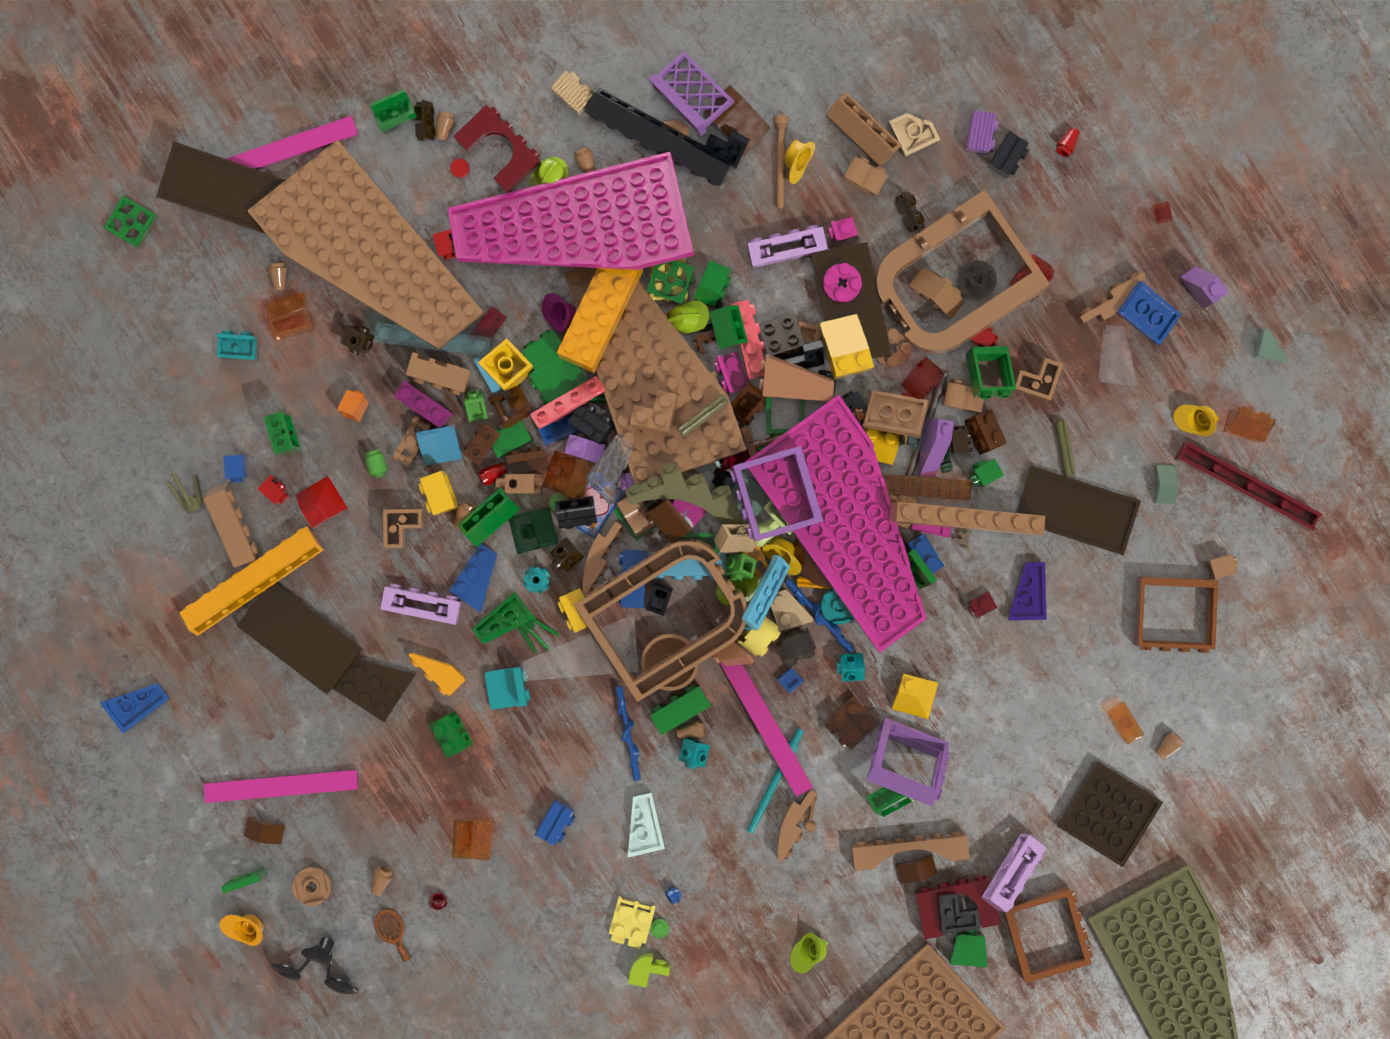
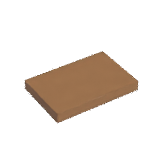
(896, 413)

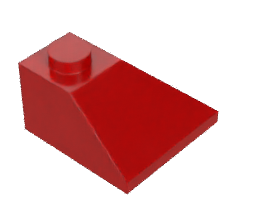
(320, 502)

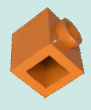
(353, 405)

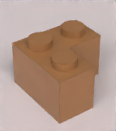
(937, 292)
(1043, 383)
(660, 418)
(395, 525)

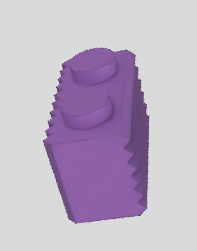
(981, 132)

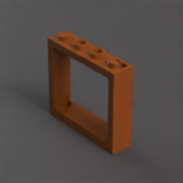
(1211, 616)
(1080, 932)

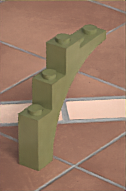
(693, 490)

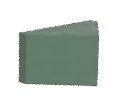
(1268, 348)
(1166, 484)

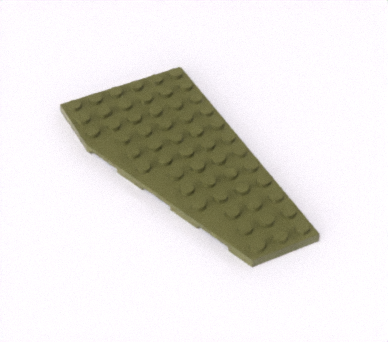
(1170, 958)

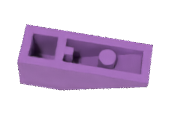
(935, 443)

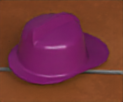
(557, 312)

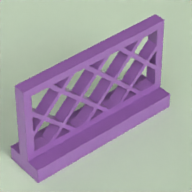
(679, 104)

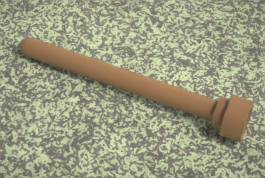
(780, 124)

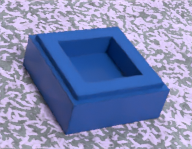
(790, 680)

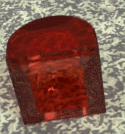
(1162, 213)

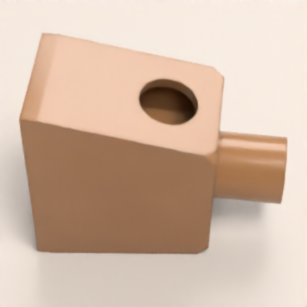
(525, 483)

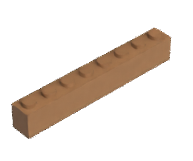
(966, 519)

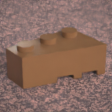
(438, 374)

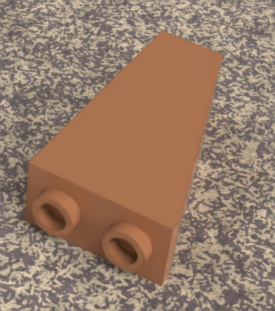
(792, 381)

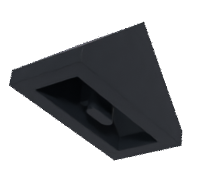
(659, 598)

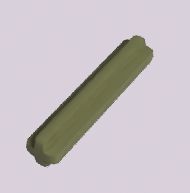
(702, 415)
(1065, 448)

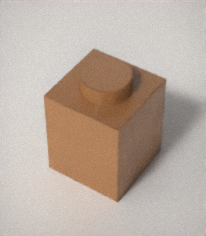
(1222, 566)

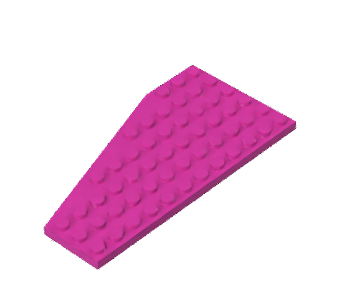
(593, 220)
(855, 542)

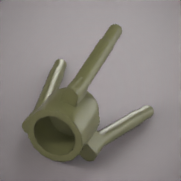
(189, 503)

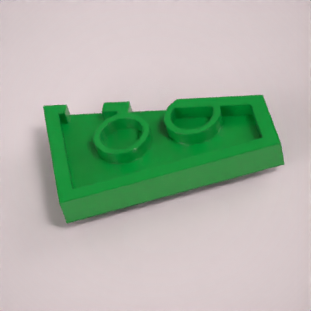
(503, 618)

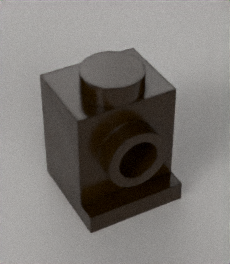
(960, 440)

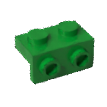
(393, 110)
(451, 734)

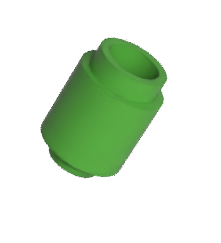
(376, 463)

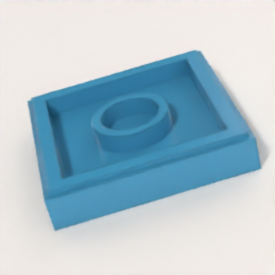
(439, 445)

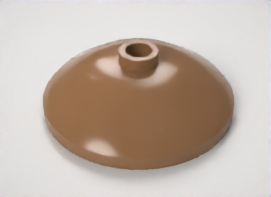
(663, 647)

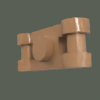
(410, 442)

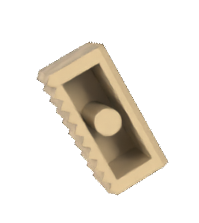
(572, 92)
(734, 539)

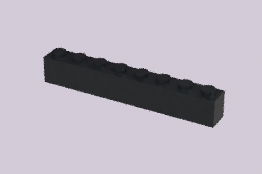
(659, 137)

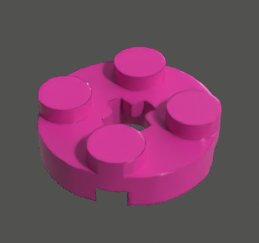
(840, 293)

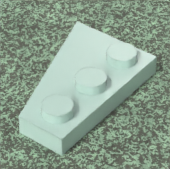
(644, 828)

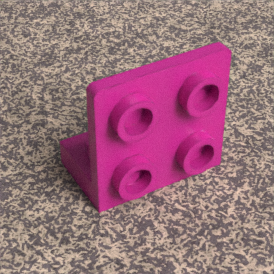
(732, 372)

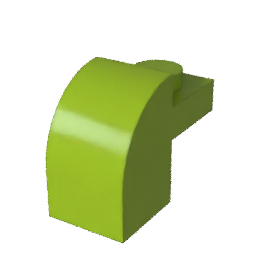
(644, 966)

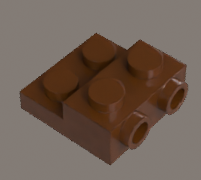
(851, 723)

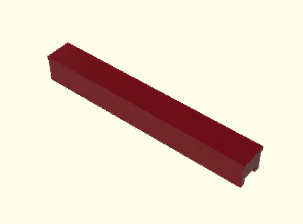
(1248, 486)

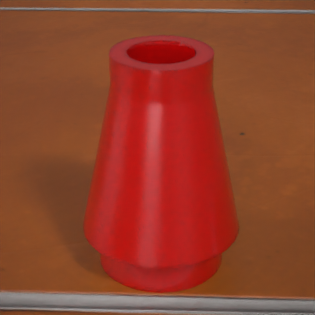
(1067, 144)
(490, 474)

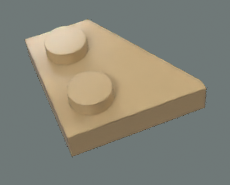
(788, 611)

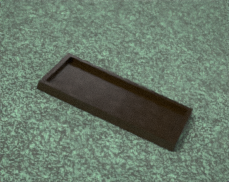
(214, 185)
(865, 304)
(1079, 510)
(300, 637)

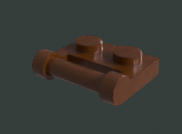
(516, 401)

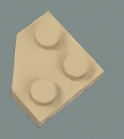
(913, 133)

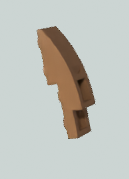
(1117, 295)
(595, 564)
(789, 830)

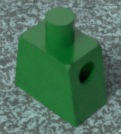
(968, 949)

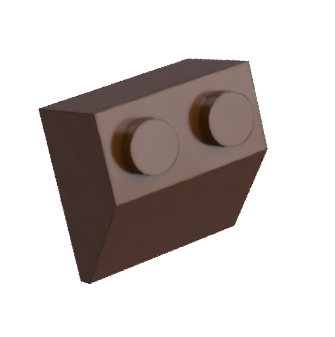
(667, 520)

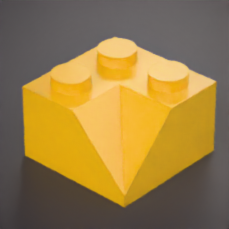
(438, 493)

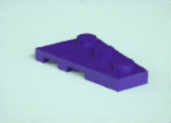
(1030, 594)

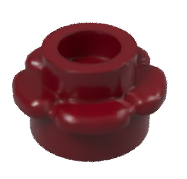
(437, 897)

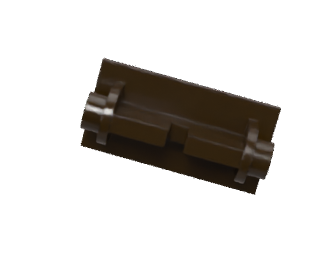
(424, 112)
(908, 205)

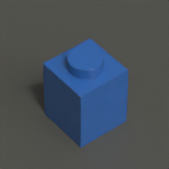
(235, 467)

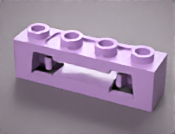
(818, 239)
(390, 597)
(1014, 873)

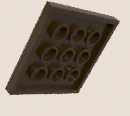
(1109, 814)

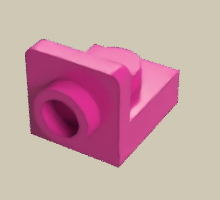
(842, 229)

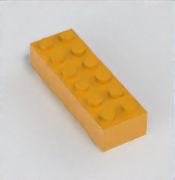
(598, 316)

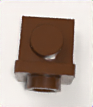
(707, 337)

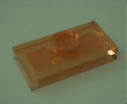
(1125, 723)

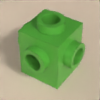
(740, 567)

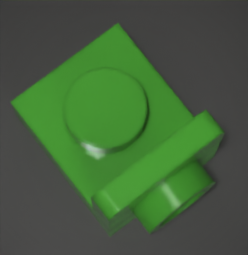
(475, 405)

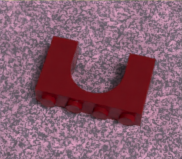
(488, 123)
(928, 903)

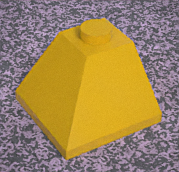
(506, 365)
(914, 695)

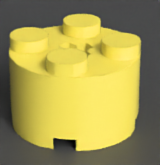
(757, 640)

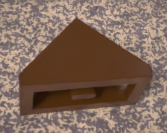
(264, 831)
(916, 870)

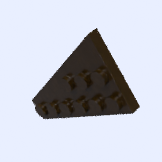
(374, 687)

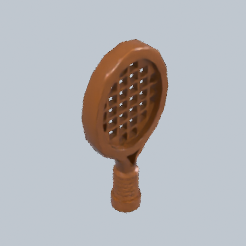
(401, 949)

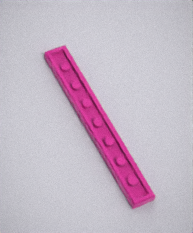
(297, 144)
(768, 728)
(281, 786)

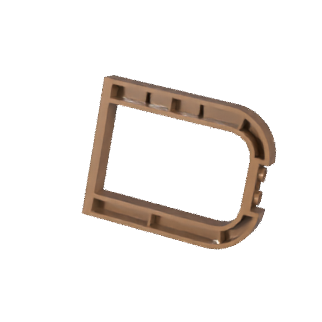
(932, 238)
(640, 574)

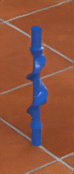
(819, 618)
(626, 736)

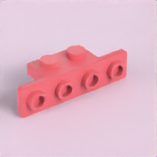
(567, 403)

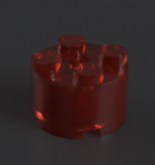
(922, 378)

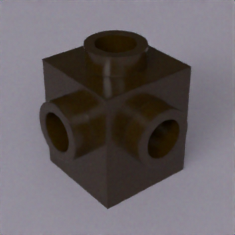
(358, 339)
(566, 555)

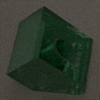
(533, 530)

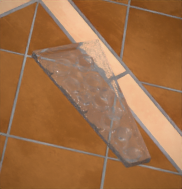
(585, 655)

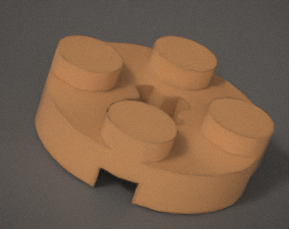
(903, 349)
(306, 895)

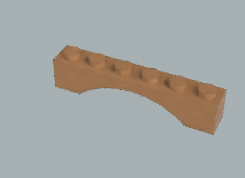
(870, 855)

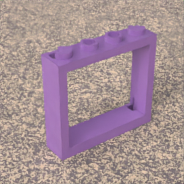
(807, 486)
(918, 741)

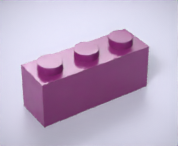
(423, 404)

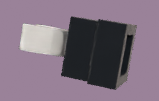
(722, 478)

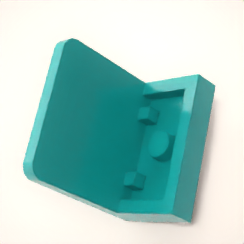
(506, 688)

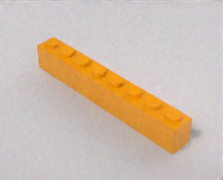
(251, 581)

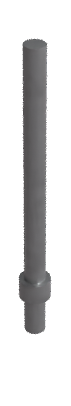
(937, 392)

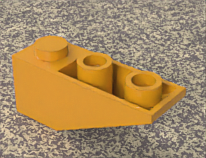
(445, 675)

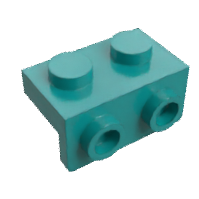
(237, 346)

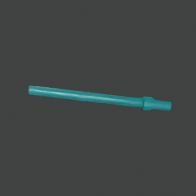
(773, 785)

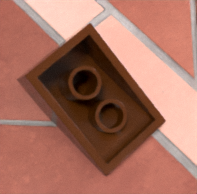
(740, 118)

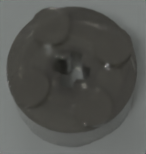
(976, 269)
(794, 646)

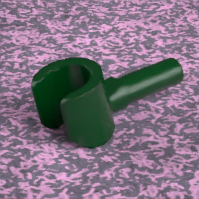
(946, 466)

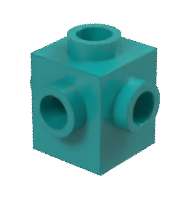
(543, 575)
(851, 667)
(694, 753)

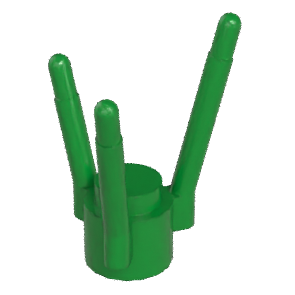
(528, 628)

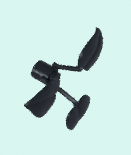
(321, 954)

